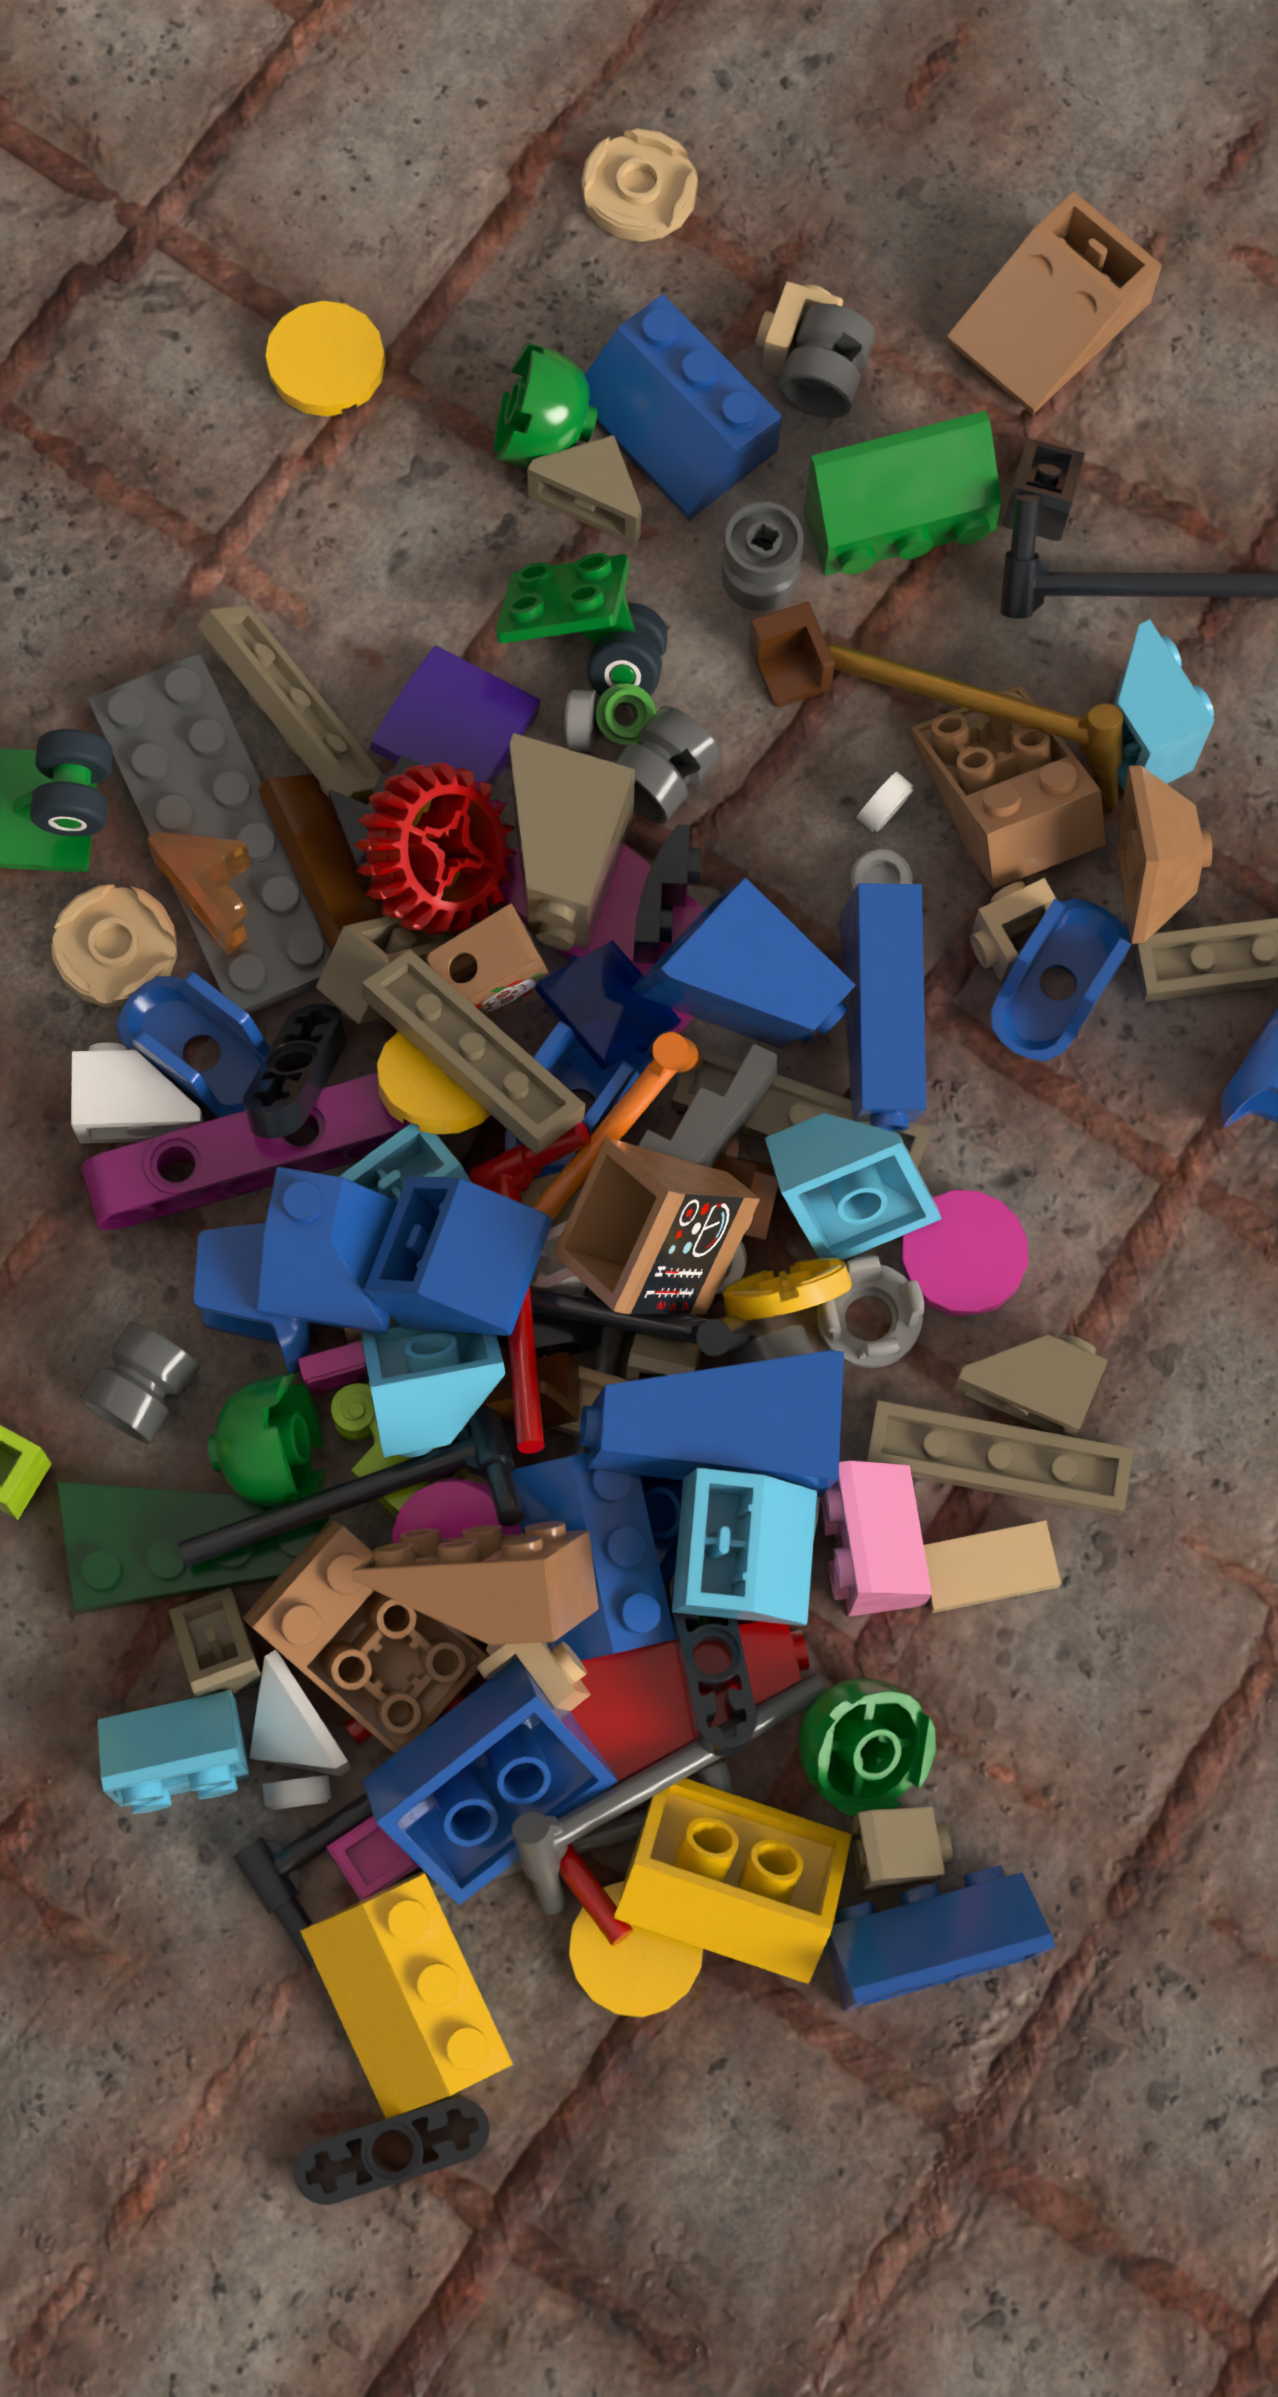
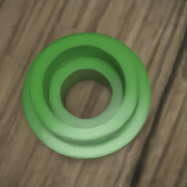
(633, 696)

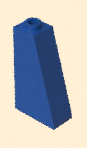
(886, 1007)
(737, 1418)

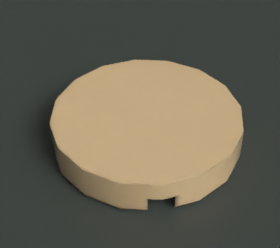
(639, 185)
(113, 943)

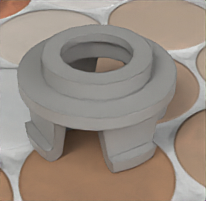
(896, 1292)

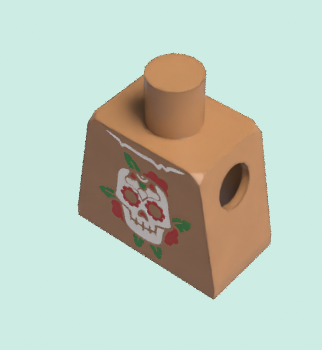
(492, 964)

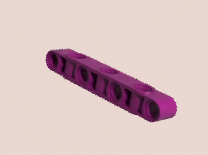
(232, 1161)

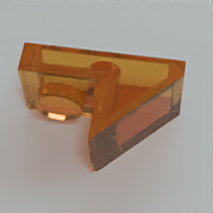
(200, 874)

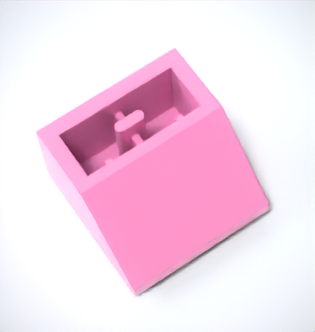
(877, 1538)

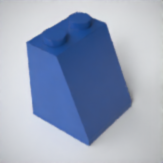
(749, 972)

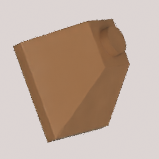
(1157, 852)

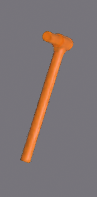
(671, 1055)

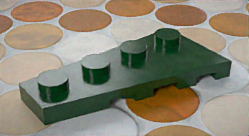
(128, 1537)

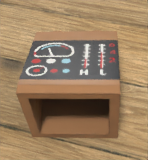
(654, 1230)

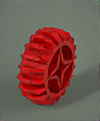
(418, 861)

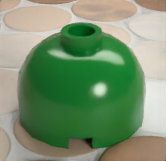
(544, 409)
(267, 1441)
(865, 1745)

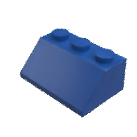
(680, 408)
(624, 1553)
(475, 1772)
(936, 1937)

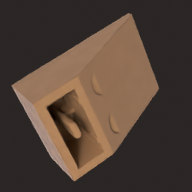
(1056, 303)
(1011, 792)
(491, 1582)
(359, 1646)

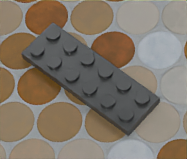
(198, 780)

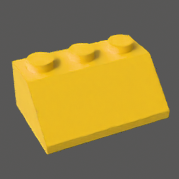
(735, 1878)
(406, 1997)

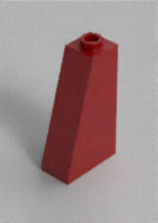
(641, 1702)

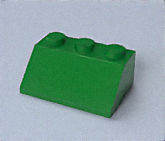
(903, 494)

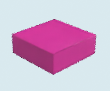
(334, 1368)
(370, 1859)

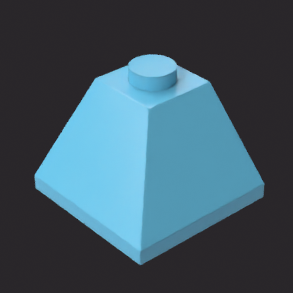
(849, 1184)
(428, 1384)

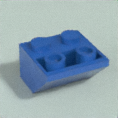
(457, 1257)

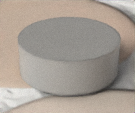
(579, 721)
(880, 867)
(296, 1792)

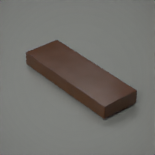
(317, 853)

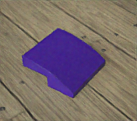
(455, 717)

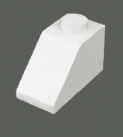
(124, 1097)

